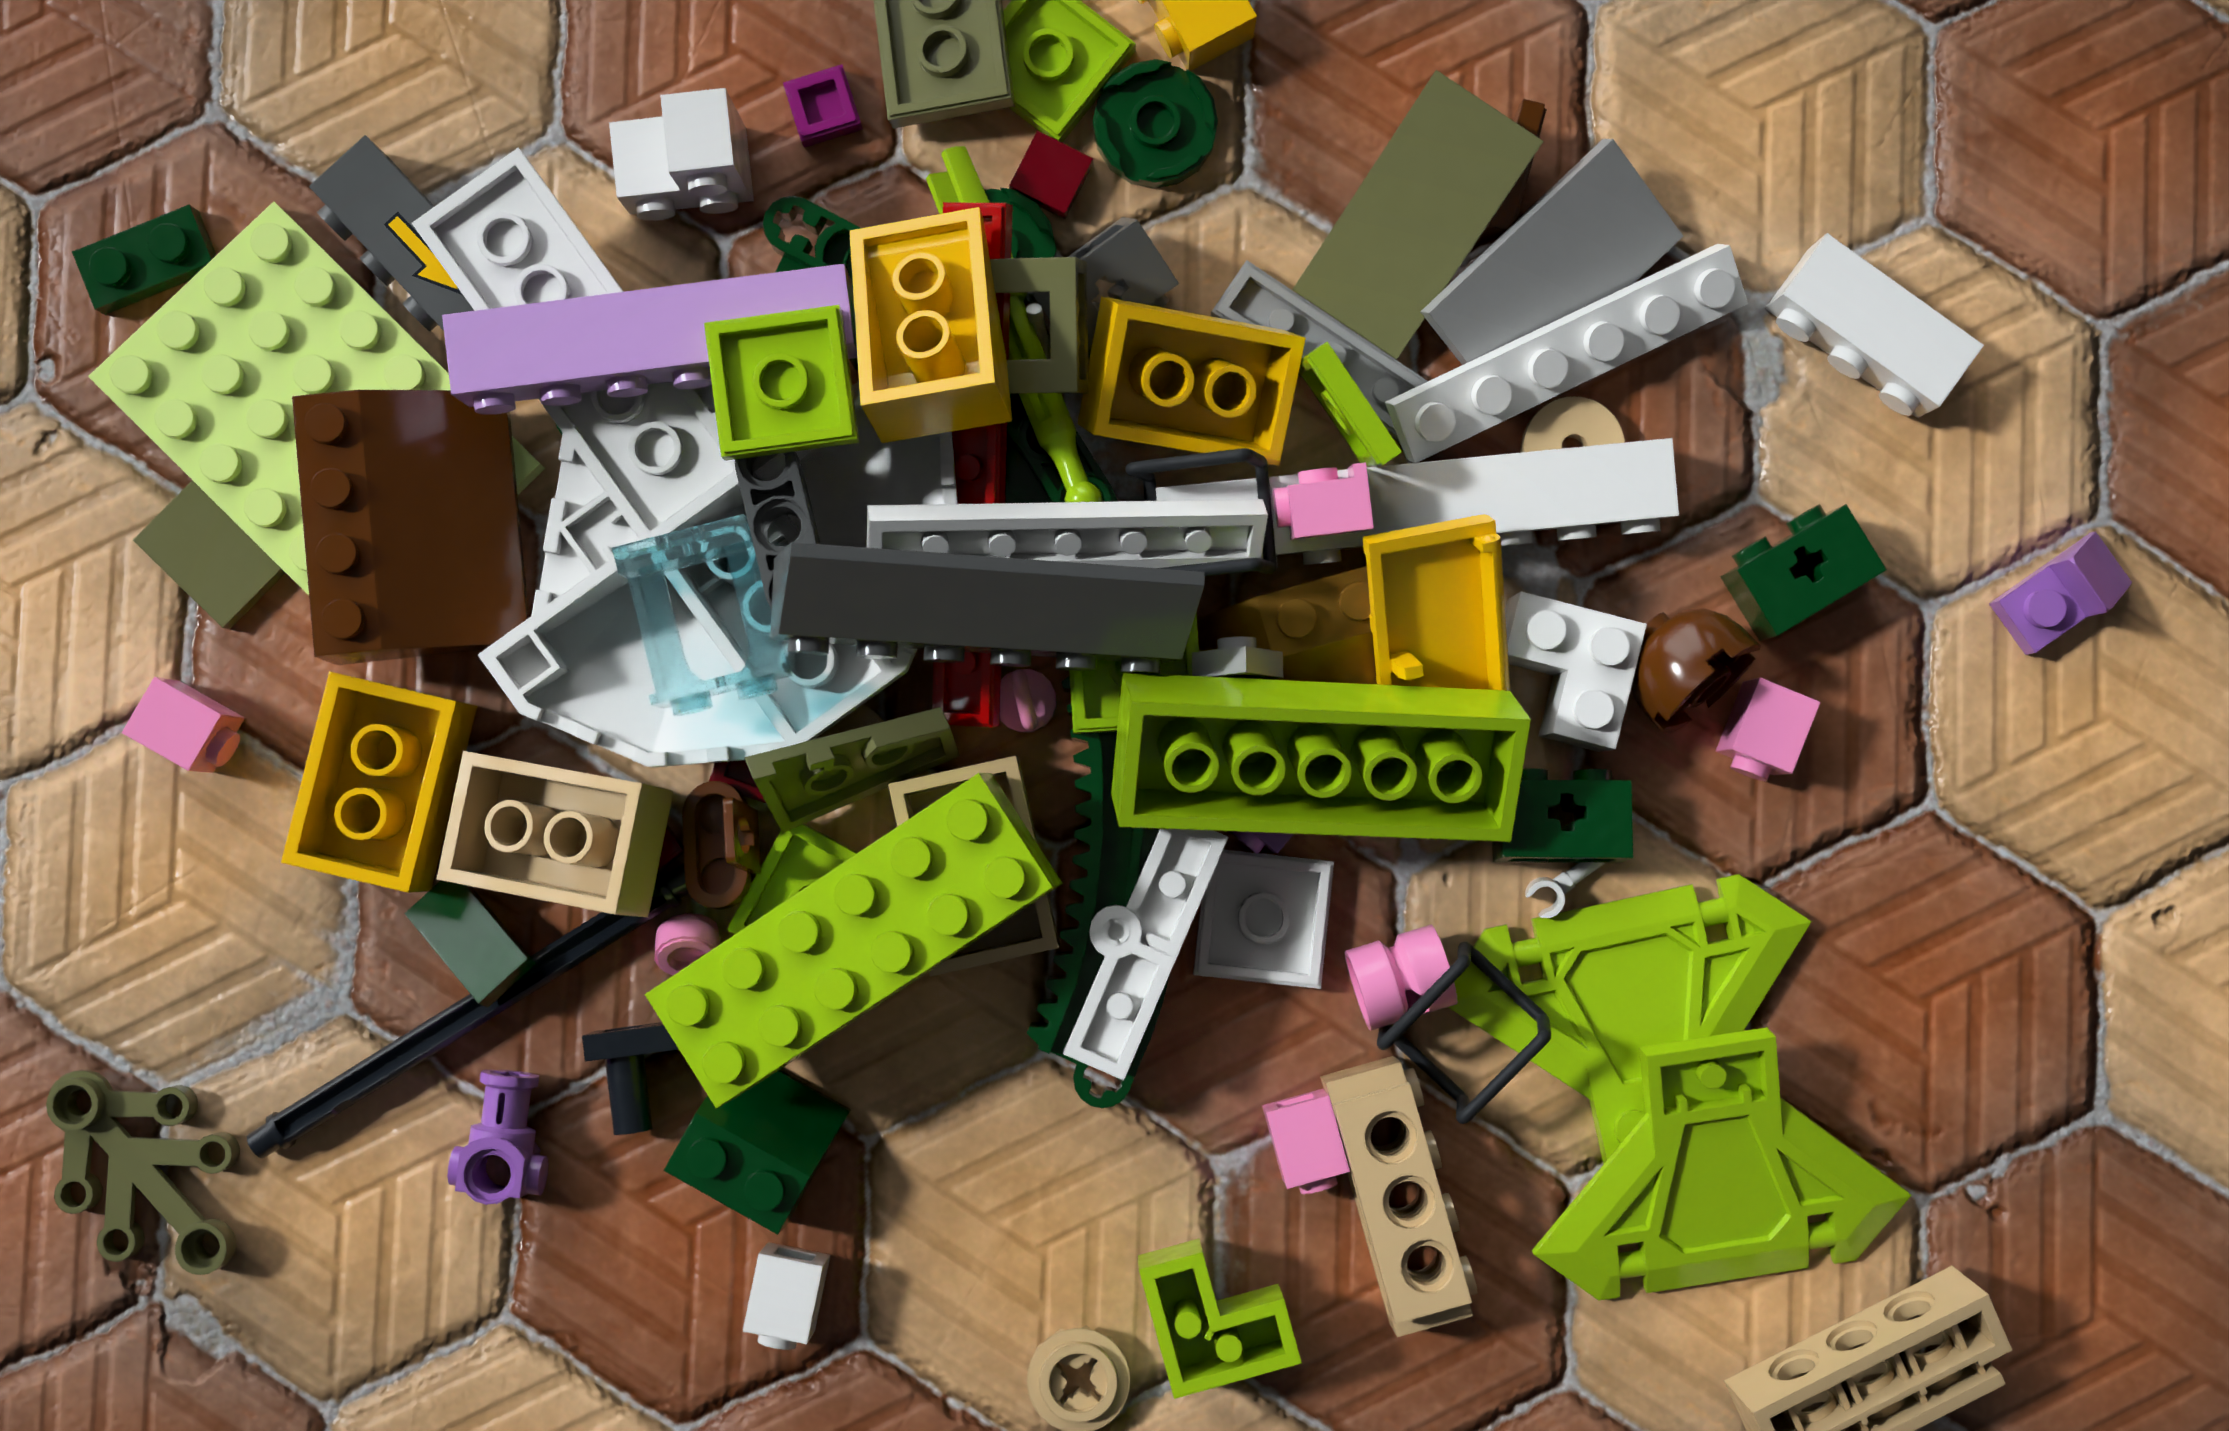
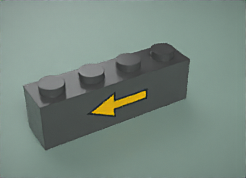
(377, 205)

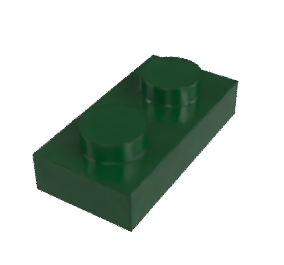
(145, 259)

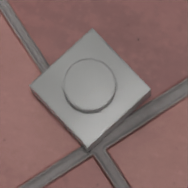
(1238, 659)

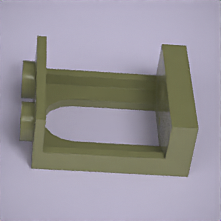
(1067, 286)

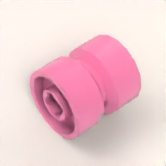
(1396, 977)

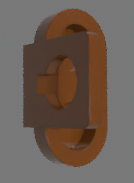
(719, 845)

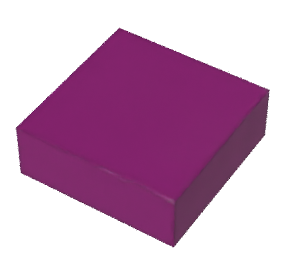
(822, 106)

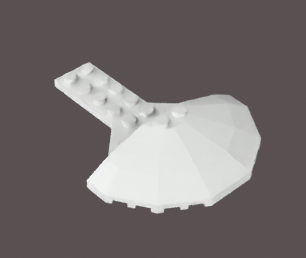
(644, 472)

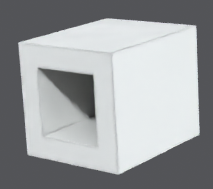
(786, 1295)

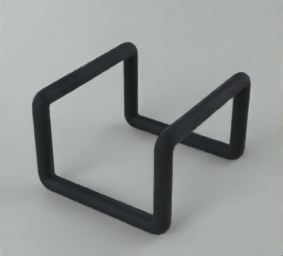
(1145, 471)
(1394, 1034)

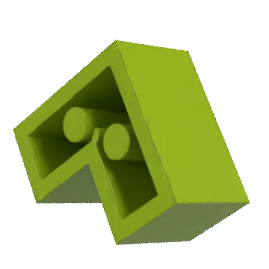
(1207, 1339)

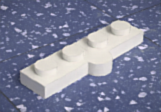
(1142, 947)

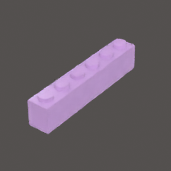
(619, 337)

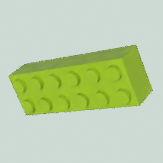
(1317, 758)
(853, 938)

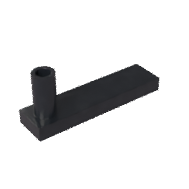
(626, 1071)

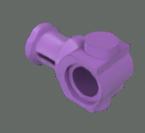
(503, 1134)

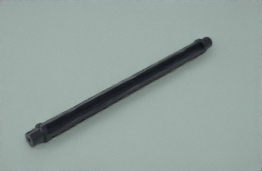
(449, 1025)

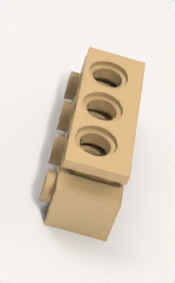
(1443, 1288)
(1883, 1340)

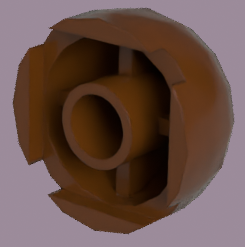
(1688, 663)

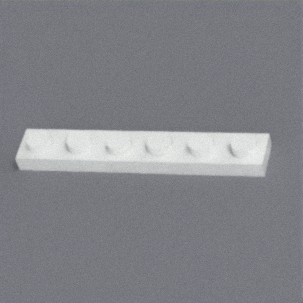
(1566, 352)
(1078, 532)

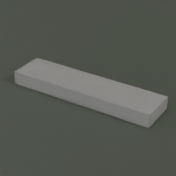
(1266, 302)

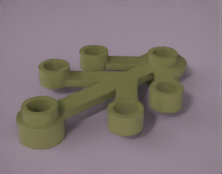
(135, 1164)

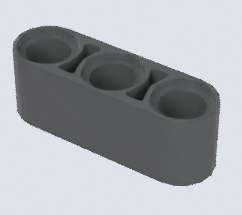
(769, 500)

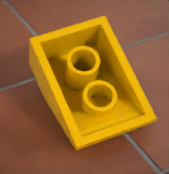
(928, 327)

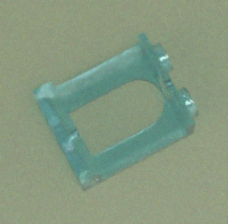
(673, 680)

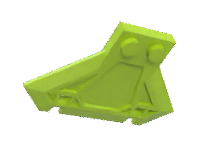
(1631, 980)
(1717, 1180)

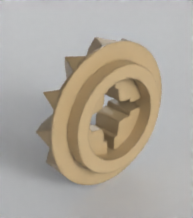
(1081, 1409)

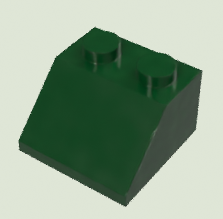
(759, 1148)

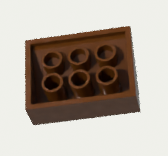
(407, 524)

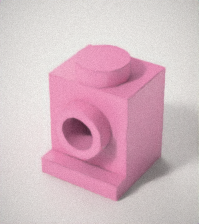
(1324, 503)

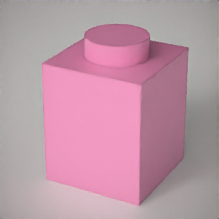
(184, 726)
(1766, 729)
(1306, 1141)

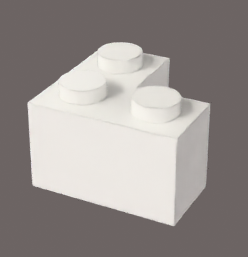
(684, 158)
(1590, 664)

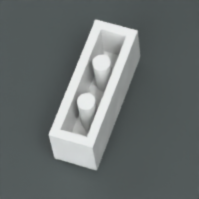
(1873, 328)

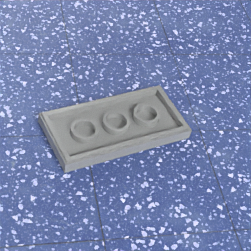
(1564, 253)

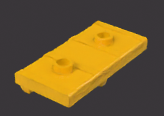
(1439, 605)

